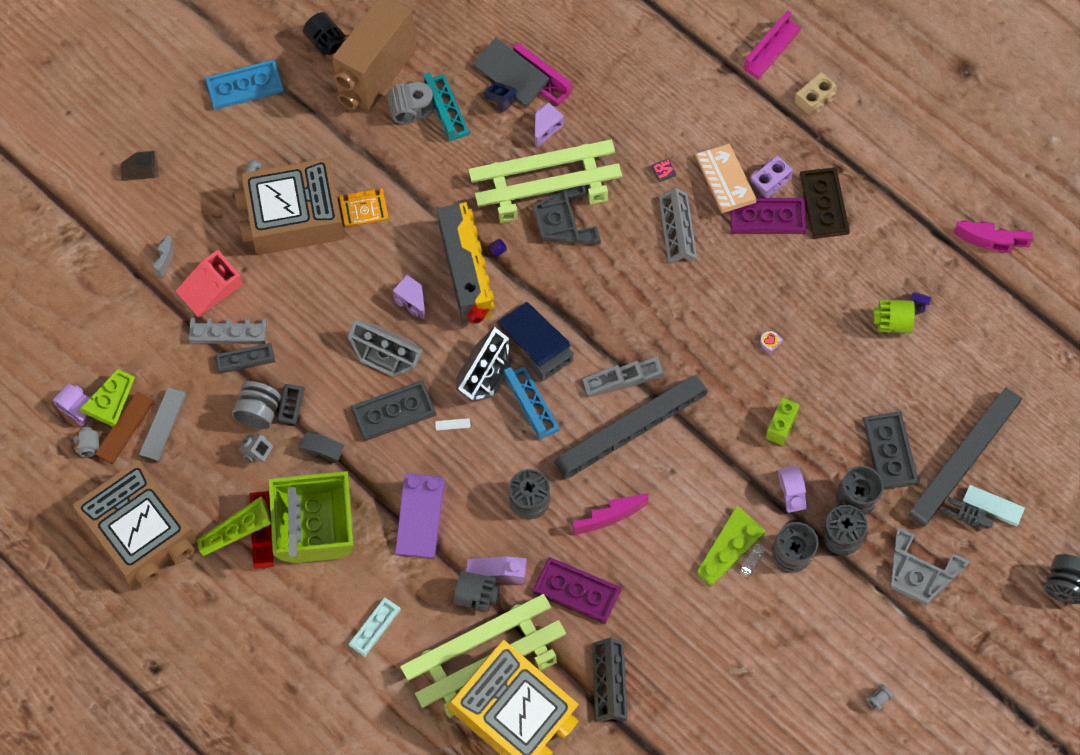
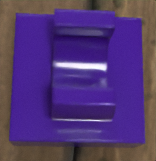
(921, 299)

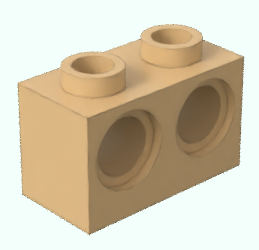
(813, 92)

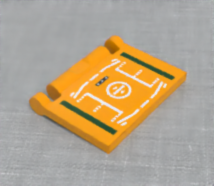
(364, 208)

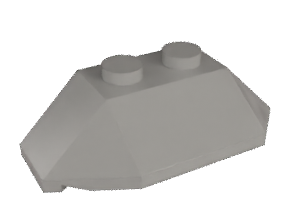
(383, 348)

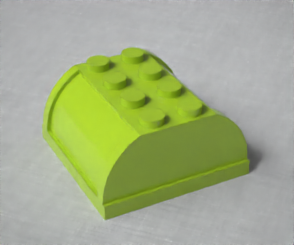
(323, 515)

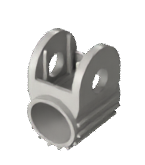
(407, 105)

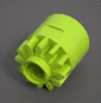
(894, 316)

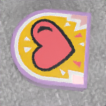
(770, 341)

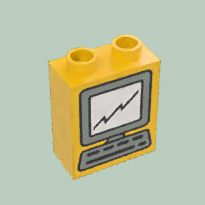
(513, 705)

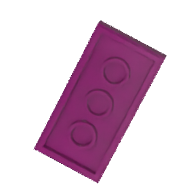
(770, 217)
(577, 590)

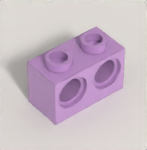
(773, 179)

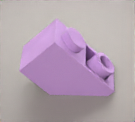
(410, 295)

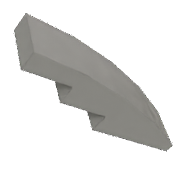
(623, 377)

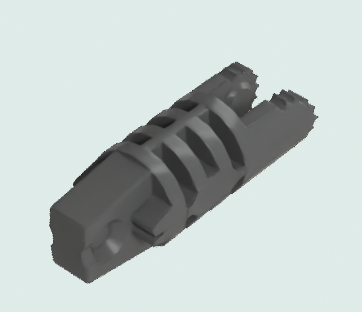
(968, 514)

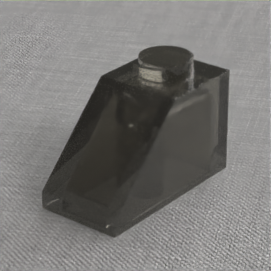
(140, 166)

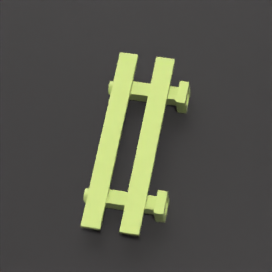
(504, 194)
(519, 615)

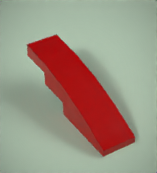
(262, 538)

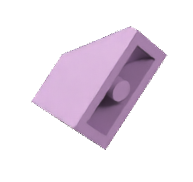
(547, 122)

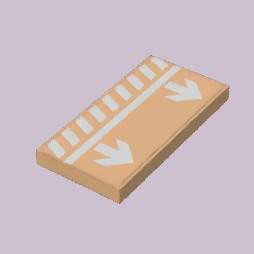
(725, 178)

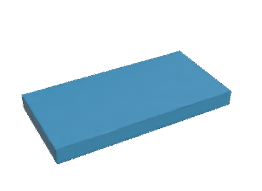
(244, 84)

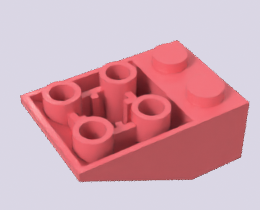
(209, 283)

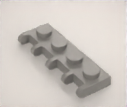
(227, 332)
(294, 521)

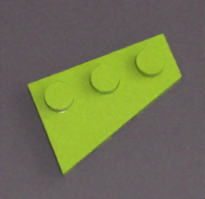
(109, 398)

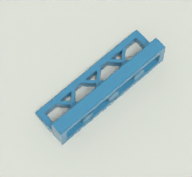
(528, 404)

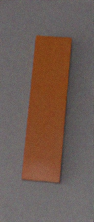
(125, 427)

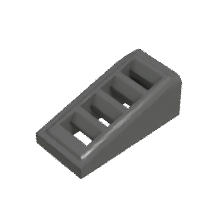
(294, 389)

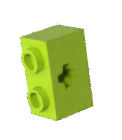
(782, 421)

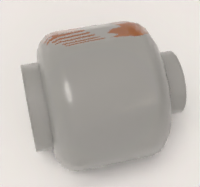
(86, 442)

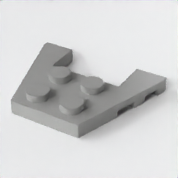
(917, 577)

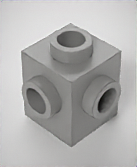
(255, 448)

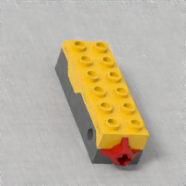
(466, 263)

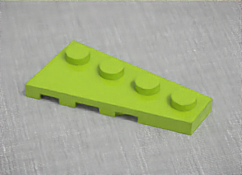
(237, 526)
(733, 542)

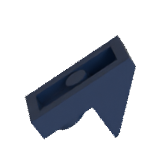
(501, 94)

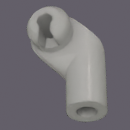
(253, 165)

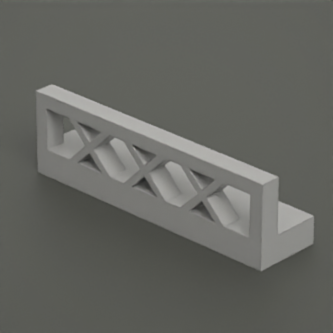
(683, 223)

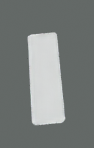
(452, 424)

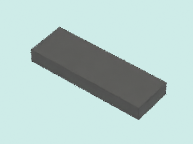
(245, 358)

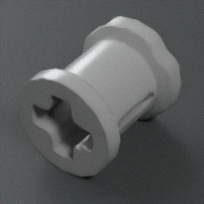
(879, 697)

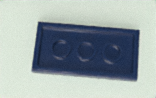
(533, 334)

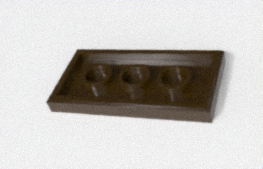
(824, 203)

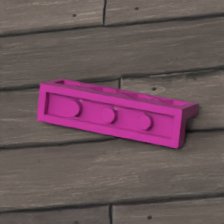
(771, 46)
(558, 82)

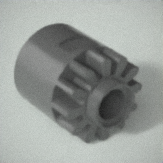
(476, 591)

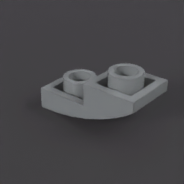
(165, 251)

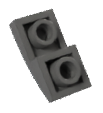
(320, 445)

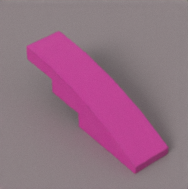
(617, 511)

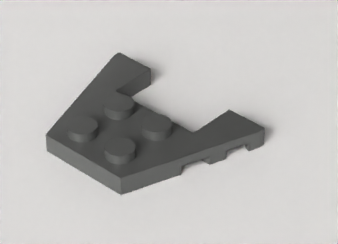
(557, 220)

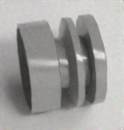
(256, 405)

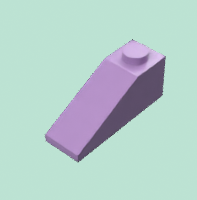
(504, 569)

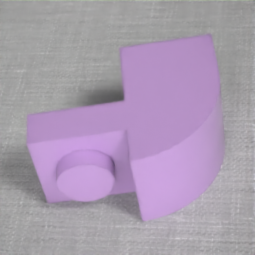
(794, 489)

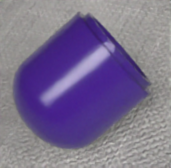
(497, 248)

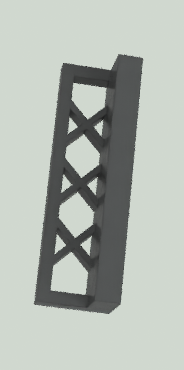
(613, 677)

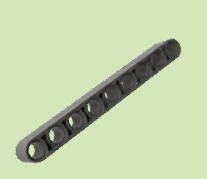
(630, 426)
(965, 457)

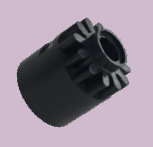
(324, 33)

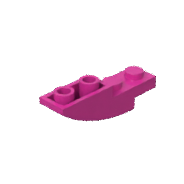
(985, 236)

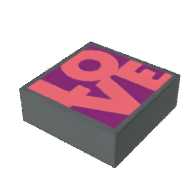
(663, 170)

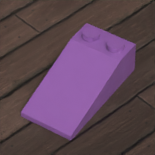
(420, 515)

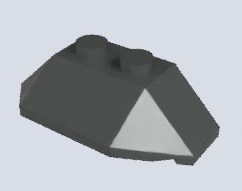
(485, 366)

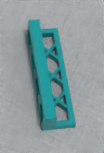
(442, 108)

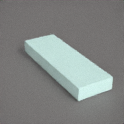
(994, 505)
(374, 627)

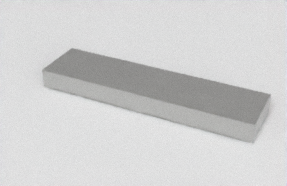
(162, 424)

